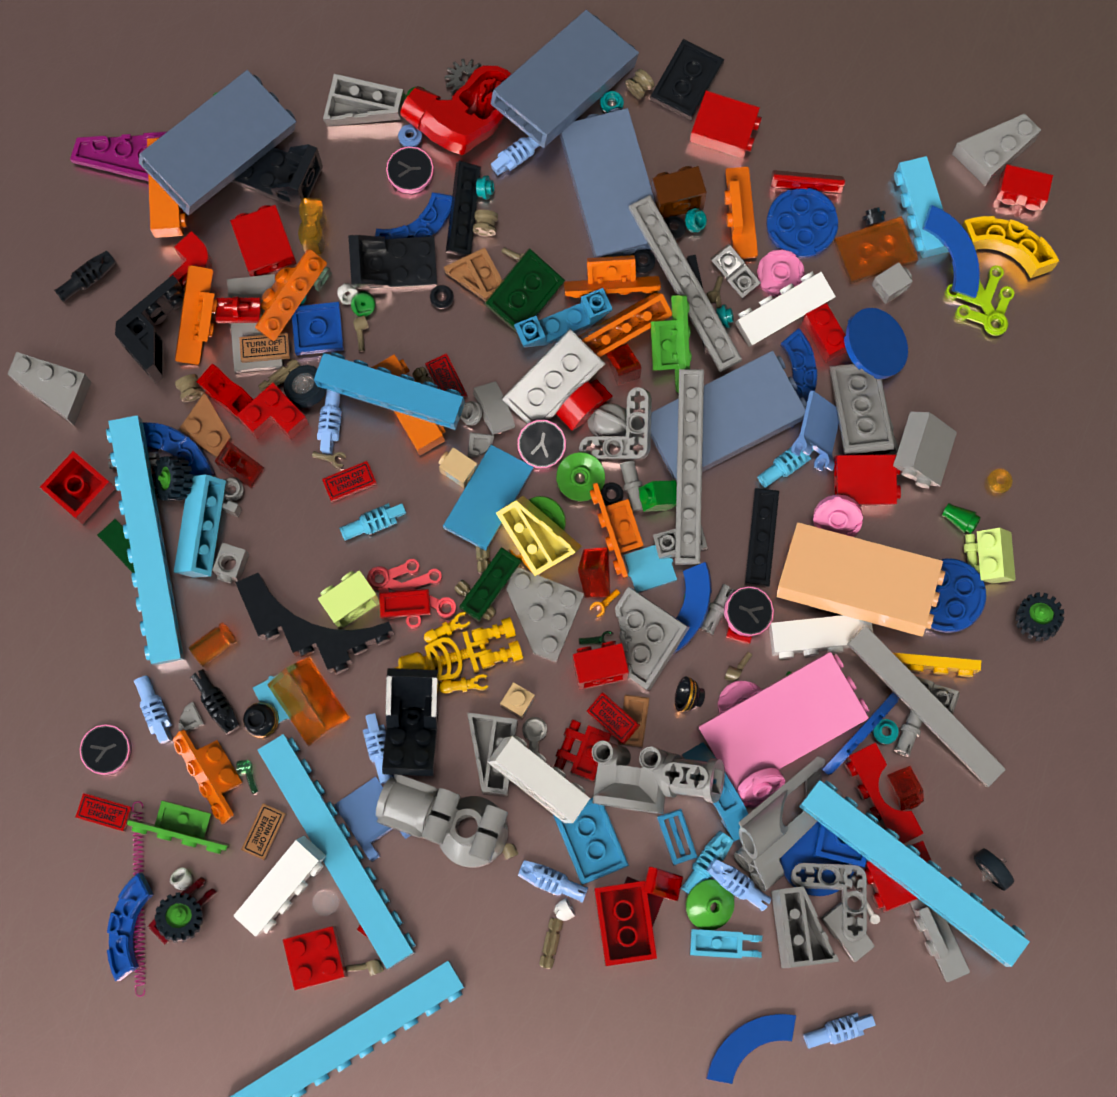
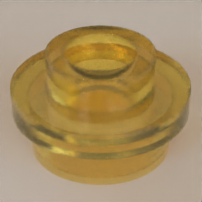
(994, 485)

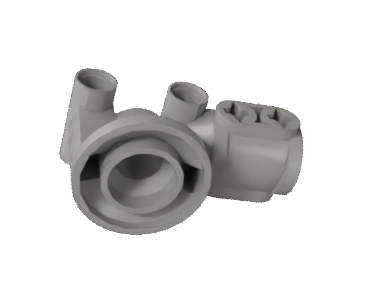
(661, 776)
(436, 815)

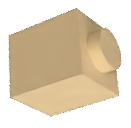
(457, 467)
(517, 701)

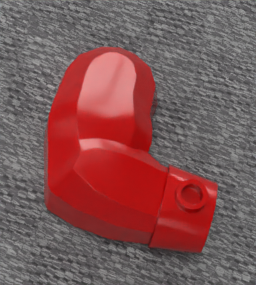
(465, 118)

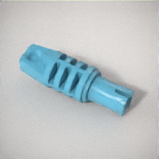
(783, 466)
(373, 521)
(716, 848)

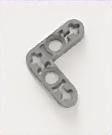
(628, 441)
(841, 883)

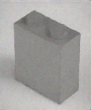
(925, 449)

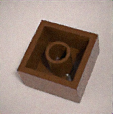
(679, 191)

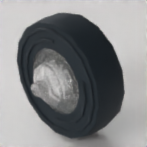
(301, 388)
(994, 869)

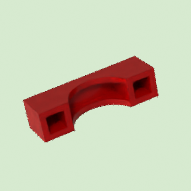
(867, 767)

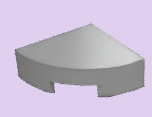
(479, 444)
(231, 507)
(190, 718)

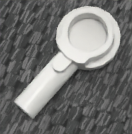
(534, 730)

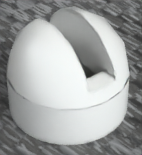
(343, 289)
(181, 879)
(564, 910)

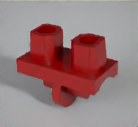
(238, 310)

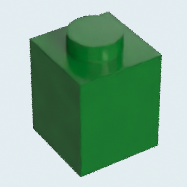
(658, 495)

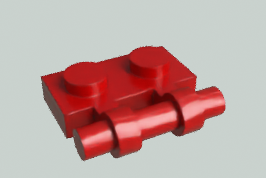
(583, 762)

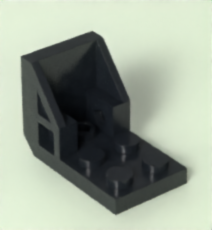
(283, 174)
(392, 262)
(137, 331)
(411, 722)

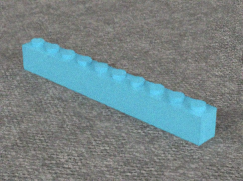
(146, 540)
(341, 857)
(915, 874)
(359, 1035)

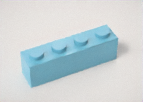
(917, 195)
(200, 527)

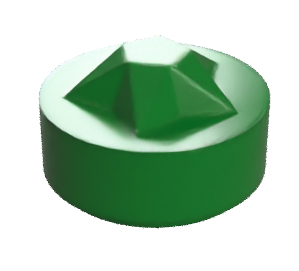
(363, 303)

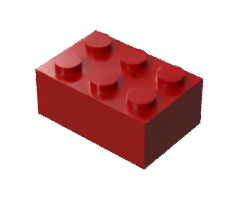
(625, 923)

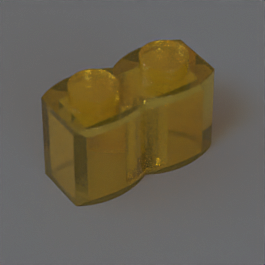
(312, 225)

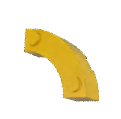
(1014, 240)

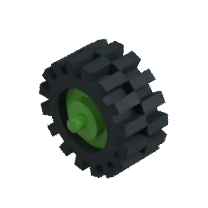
(172, 478)
(1040, 616)
(178, 917)

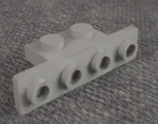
(940, 941)

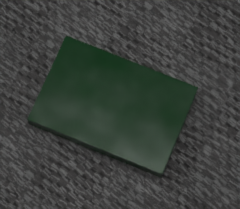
(524, 290)

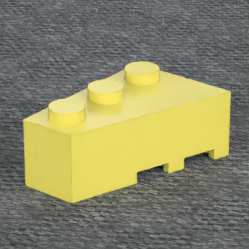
(536, 535)

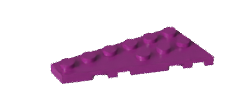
(113, 154)

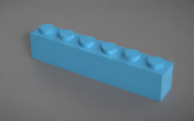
(390, 391)

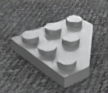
(544, 611)
(647, 636)

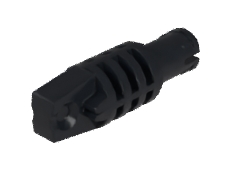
(86, 275)
(215, 703)

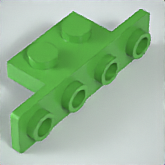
(671, 339)
(181, 823)

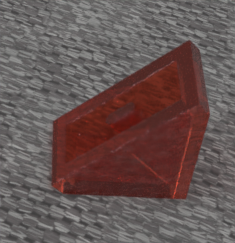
(624, 364)
(238, 464)
(595, 572)

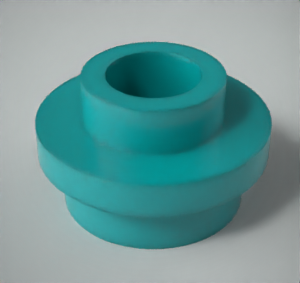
(611, 96)
(485, 187)
(695, 220)
(725, 315)
(877, 731)

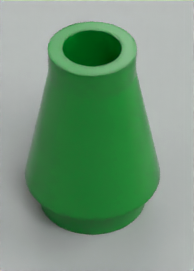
(962, 518)

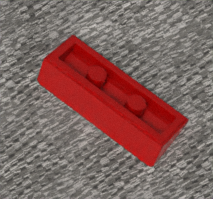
(799, 180)

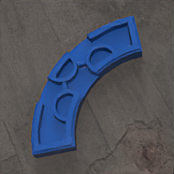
(428, 223)
(961, 249)
(802, 363)
(178, 444)
(696, 600)
(861, 734)
(122, 924)
(746, 1039)

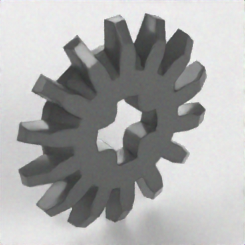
(457, 74)

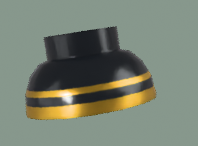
(688, 695)
(260, 719)

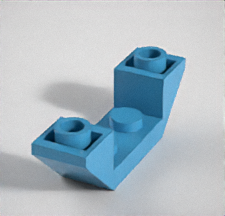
(577, 318)
(730, 804)

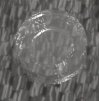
(325, 902)

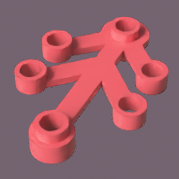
(412, 584)

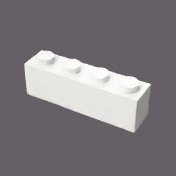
(785, 308)
(813, 635)
(539, 779)
(280, 885)

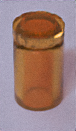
(212, 644)

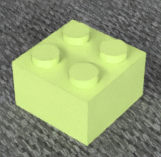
(348, 599)

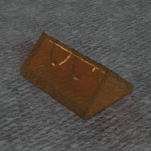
(308, 700)

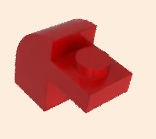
(194, 253)
(223, 390)
(583, 403)

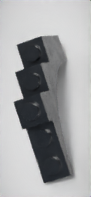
(303, 637)

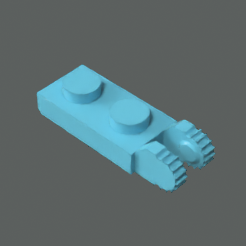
(722, 944)

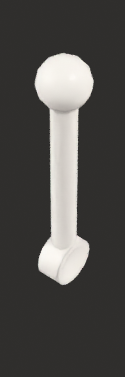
(874, 918)

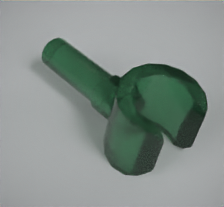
(597, 639)
(245, 767)

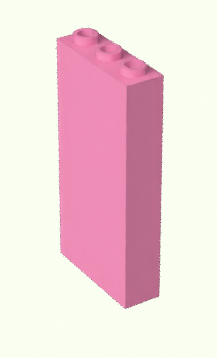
(785, 719)

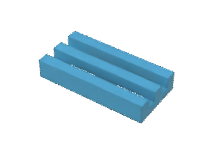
(669, 816)

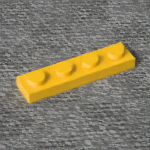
(940, 665)

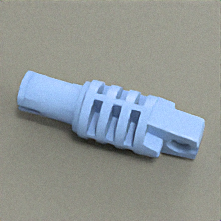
(514, 155)
(329, 422)
(153, 710)
(375, 742)
(551, 880)
(737, 883)
(839, 1030)

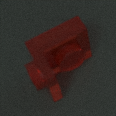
(906, 788)

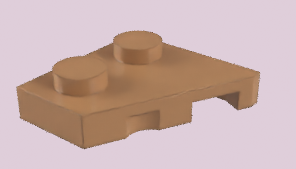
(475, 273)
(206, 427)

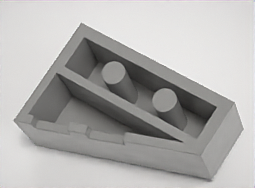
(361, 102)
(992, 149)
(52, 384)
(486, 736)
(798, 930)

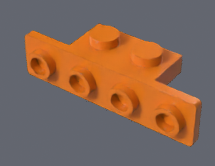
(741, 211)
(613, 275)
(288, 293)
(195, 315)
(620, 526)
(211, 771)

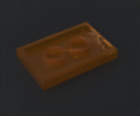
(875, 249)

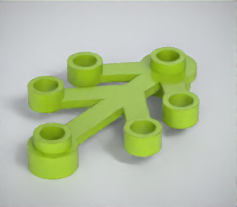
(983, 300)

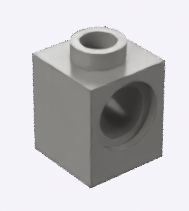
(892, 282)
(227, 553)

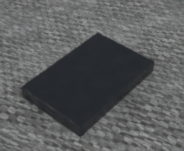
(687, 79)

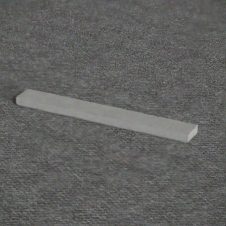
(685, 283)
(689, 467)
(926, 706)

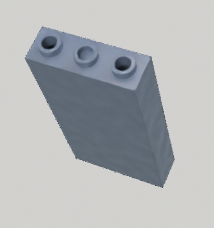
(564, 78)
(217, 142)
(607, 179)
(737, 412)

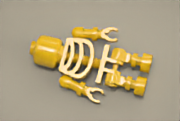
(480, 637)

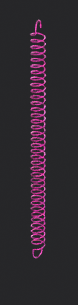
(141, 914)

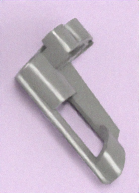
(765, 836)

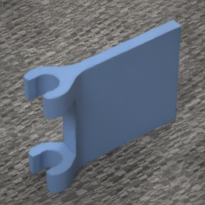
(818, 431)
(360, 816)

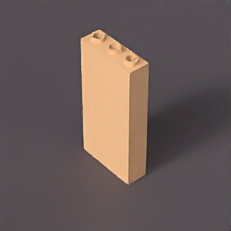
(861, 579)

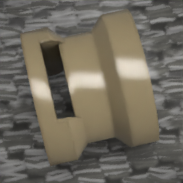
(639, 83)
(485, 222)
(189, 388)

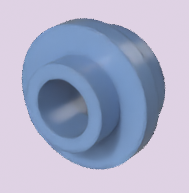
(409, 142)

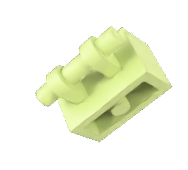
(995, 555)

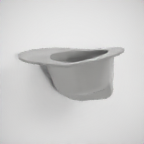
(611, 421)

